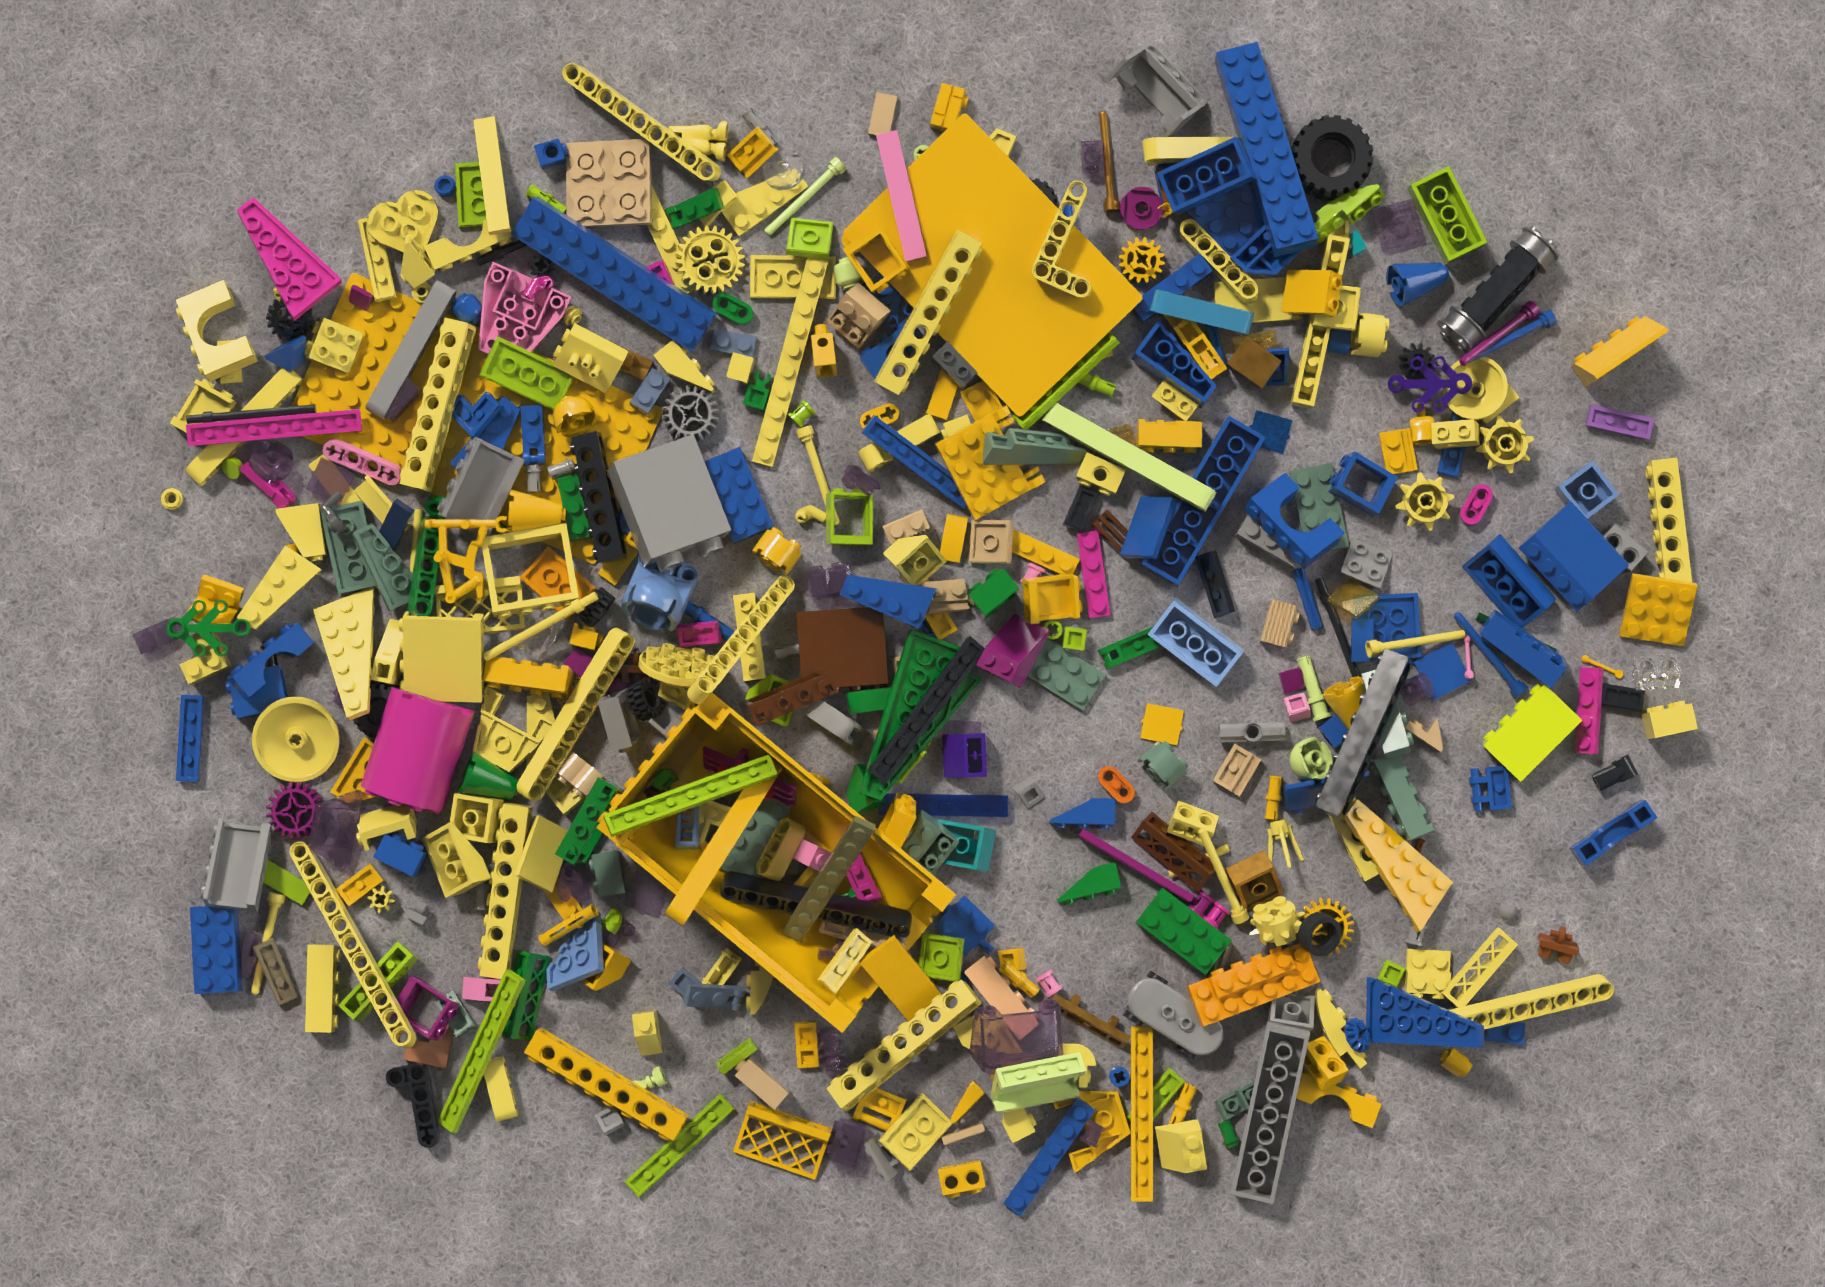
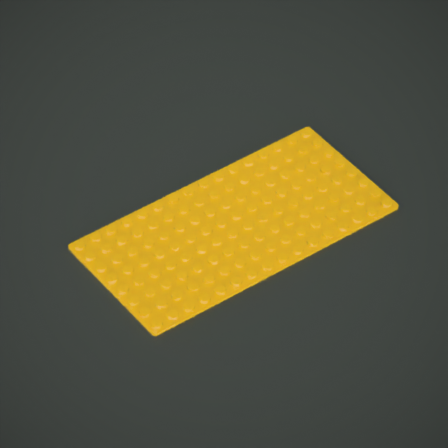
(383, 327)

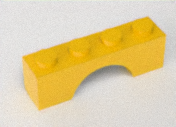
(1361, 1108)

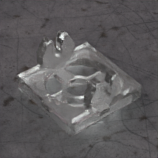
(540, 652)

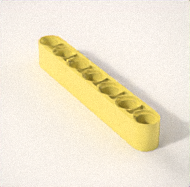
(270, 396)

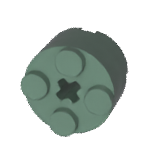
(1163, 765)

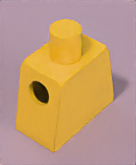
(823, 352)

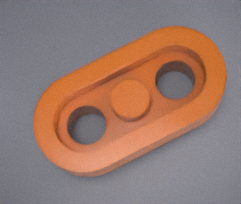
(1116, 784)

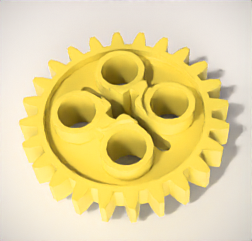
(702, 242)

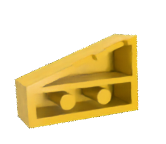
(1169, 436)

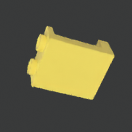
(203, 399)
(386, 821)

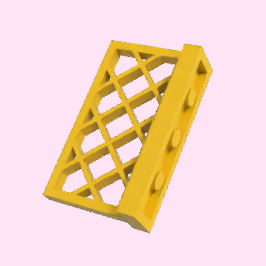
(788, 1122)

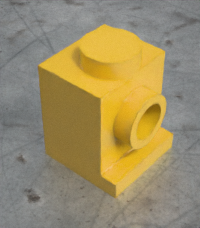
(586, 637)

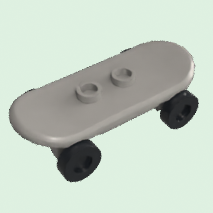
(1172, 1016)

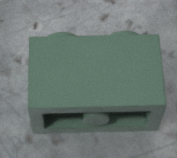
(608, 873)

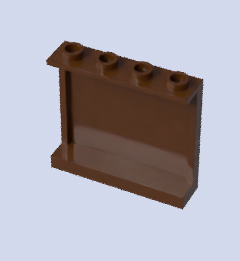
(845, 644)

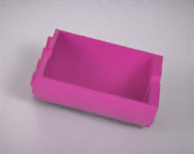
(416, 751)

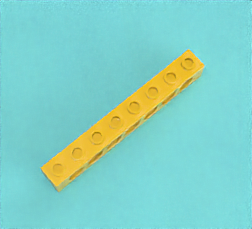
(537, 1053)

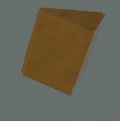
(1254, 362)

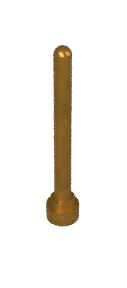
(1111, 202)

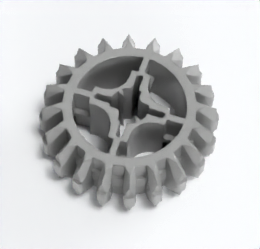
(695, 405)

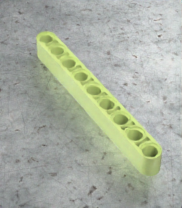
(1129, 457)

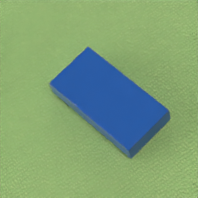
(1361, 631)

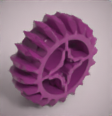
(276, 813)

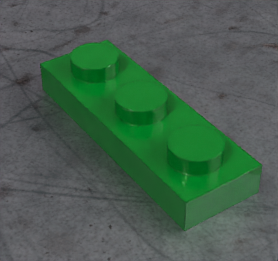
(574, 505)

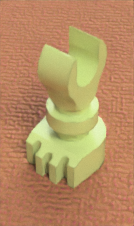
(650, 1081)

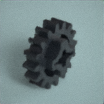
(286, 327)

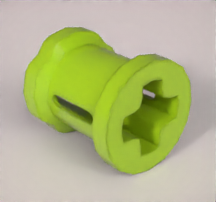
(801, 414)

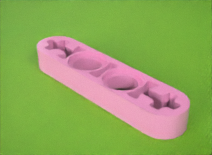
(363, 459)

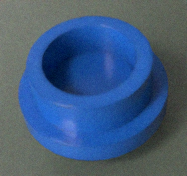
(445, 186)

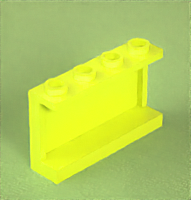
(1531, 731)

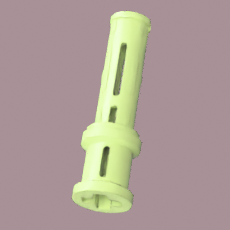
(1315, 696)

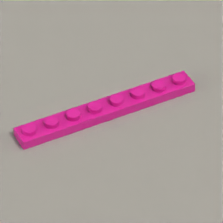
(273, 427)

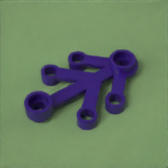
(1433, 382)

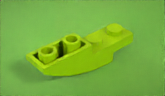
(1348, 207)

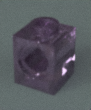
(1091, 147)

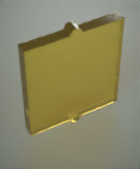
(1353, 598)

